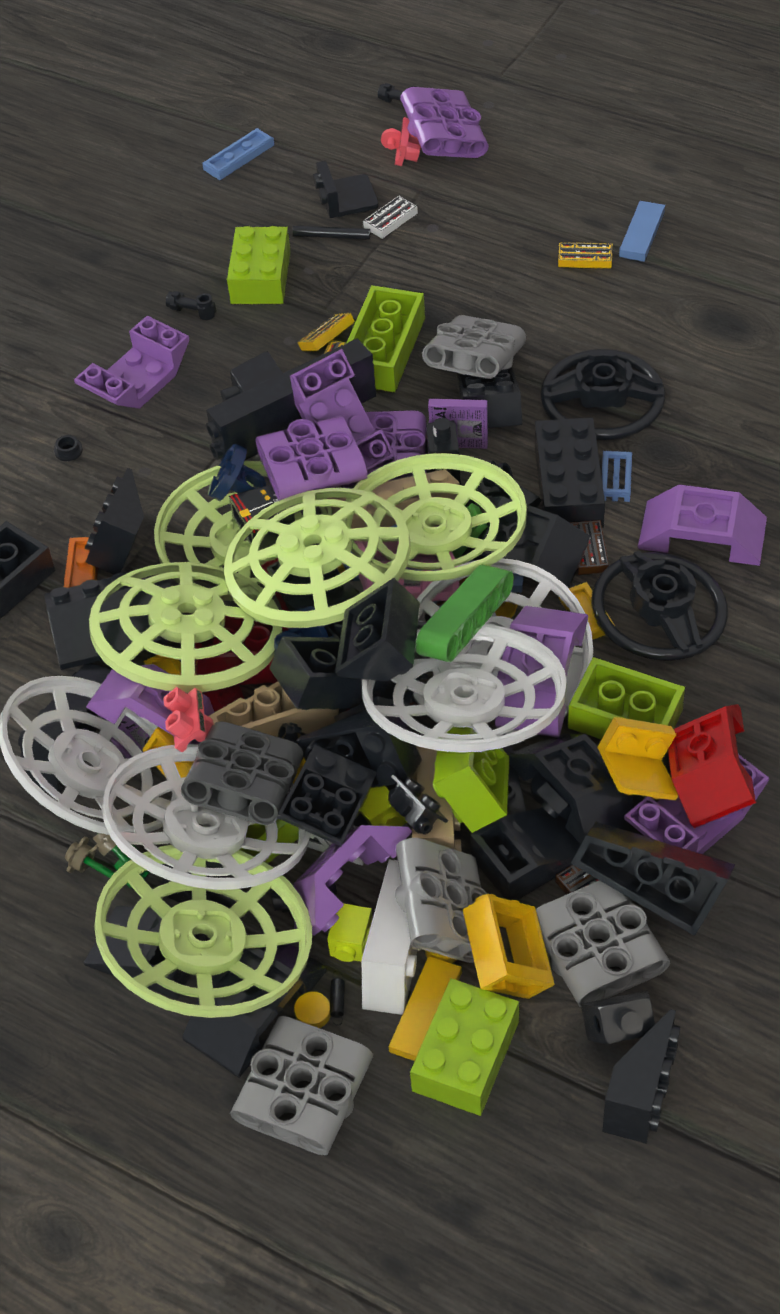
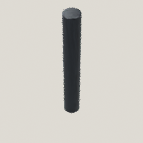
(331, 232)

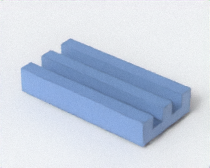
(616, 492)

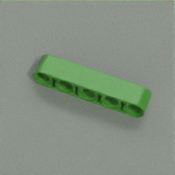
(464, 613)

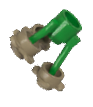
(81, 855)

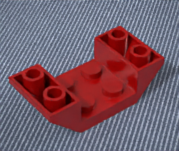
(708, 766)

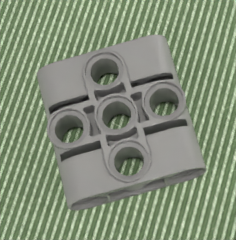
(474, 346)
(433, 894)
(588, 970)
(270, 1096)

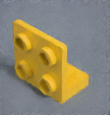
(635, 755)

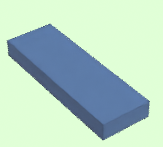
(238, 154)
(642, 231)

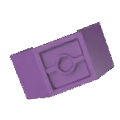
(142, 369)
(326, 393)
(704, 517)
(560, 634)
(147, 702)
(669, 822)
(365, 842)

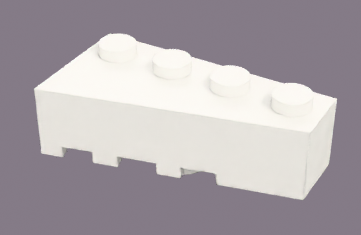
(388, 954)

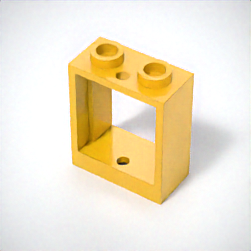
(531, 968)

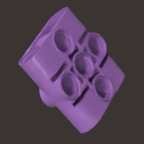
(444, 122)
(404, 433)
(311, 457)

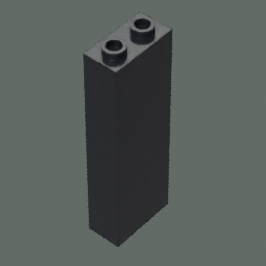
(272, 404)

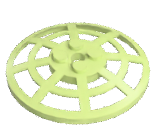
(450, 514)
(222, 531)
(314, 561)
(166, 621)
(202, 957)

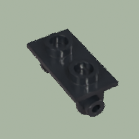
(418, 809)

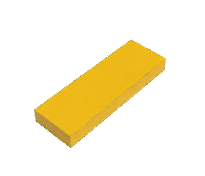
(422, 1007)

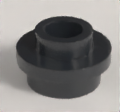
(67, 448)

